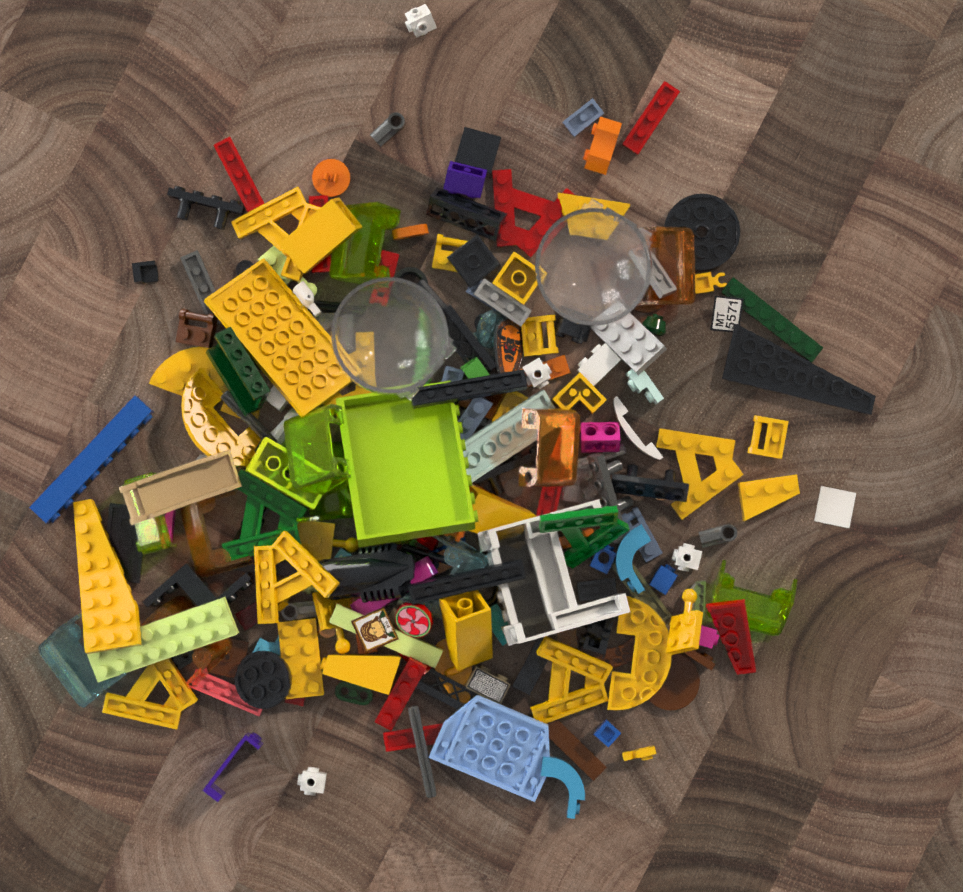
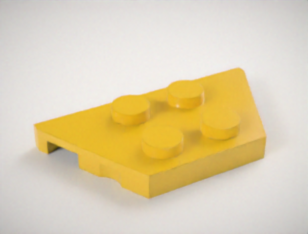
(573, 203)

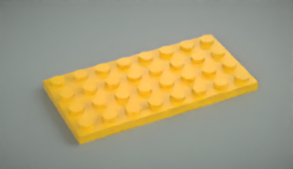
(280, 336)

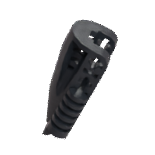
(372, 574)

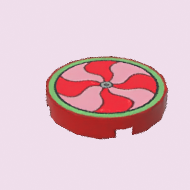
(414, 619)

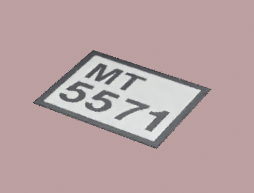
(726, 313)

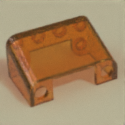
(555, 447)

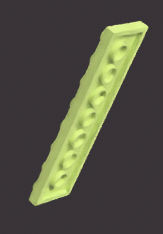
(168, 639)

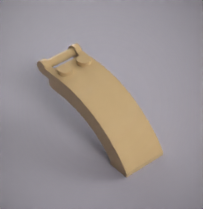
(181, 486)

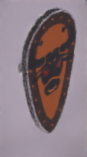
(508, 346)

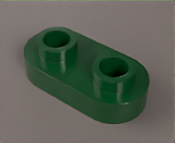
(353, 693)

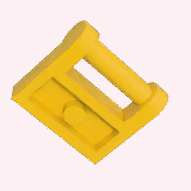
(440, 256)
(533, 336)
(774, 437)

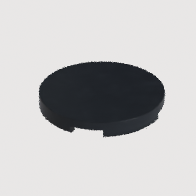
(263, 679)

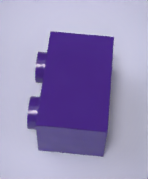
(465, 179)

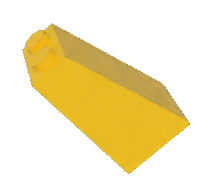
(320, 235)
(495, 511)
(467, 628)
(368, 671)

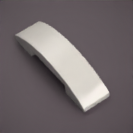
(650, 449)

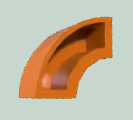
(602, 146)

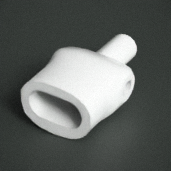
(306, 297)

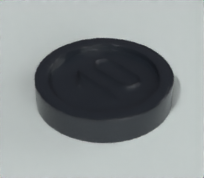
(243, 266)

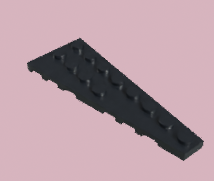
(772, 368)

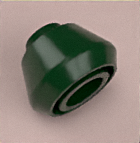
(655, 325)

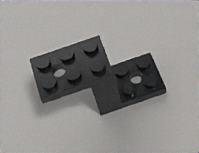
(196, 587)

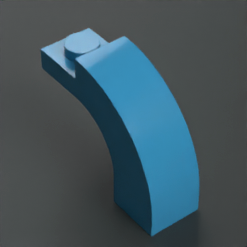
(627, 548)
(568, 775)

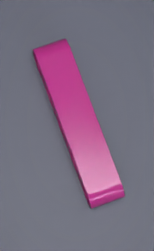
(423, 571)

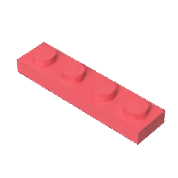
(225, 692)

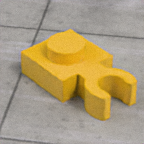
(704, 282)
(644, 753)

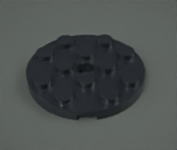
(717, 219)

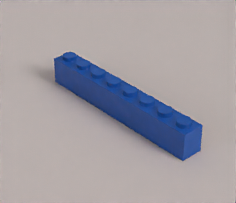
(92, 459)

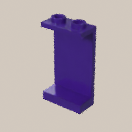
(212, 789)

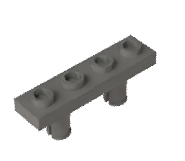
(602, 482)

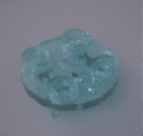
(486, 327)

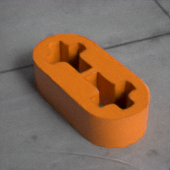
(410, 232)

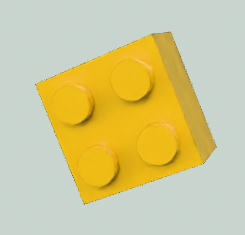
(517, 278)

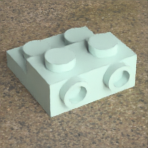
(643, 382)

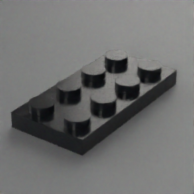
(123, 539)

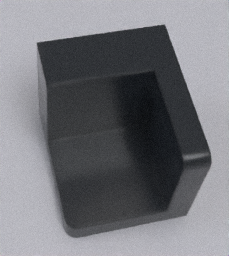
(145, 272)

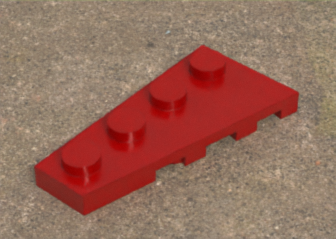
(734, 631)

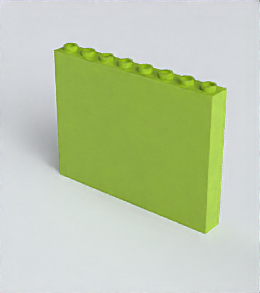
(405, 468)

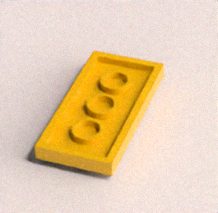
(301, 652)

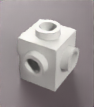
(420, 21)
(537, 366)
(694, 557)
(318, 777)

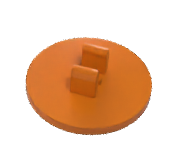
(331, 177)

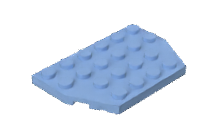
(495, 746)

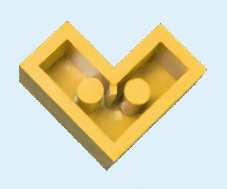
(579, 390)

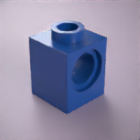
(596, 564)
(663, 579)
(607, 733)

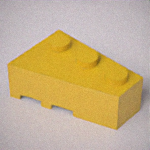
(766, 493)

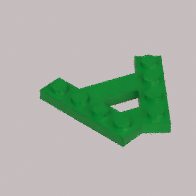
(258, 496)
(571, 524)

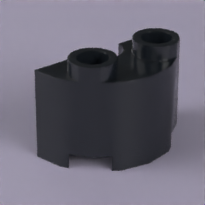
(566, 327)
(597, 635)

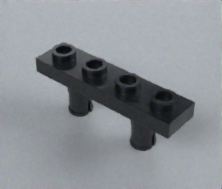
(187, 199)
(517, 460)
(647, 487)

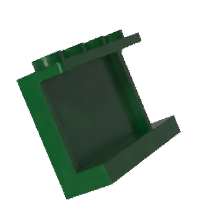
(238, 372)

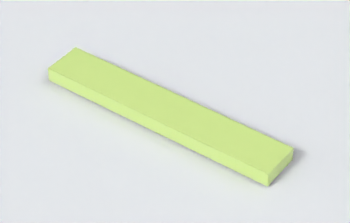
(405, 644)

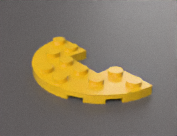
(177, 370)
(208, 428)
(650, 659)

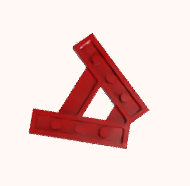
(508, 198)

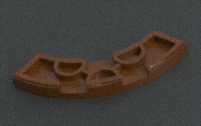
(615, 656)

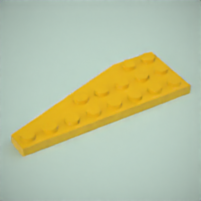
(107, 603)

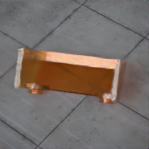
(677, 257)
(205, 560)
(204, 657)

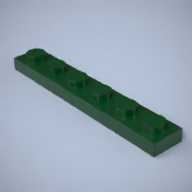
(773, 320)

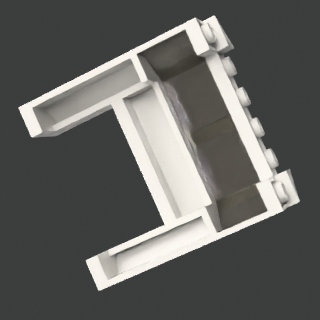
(546, 598)

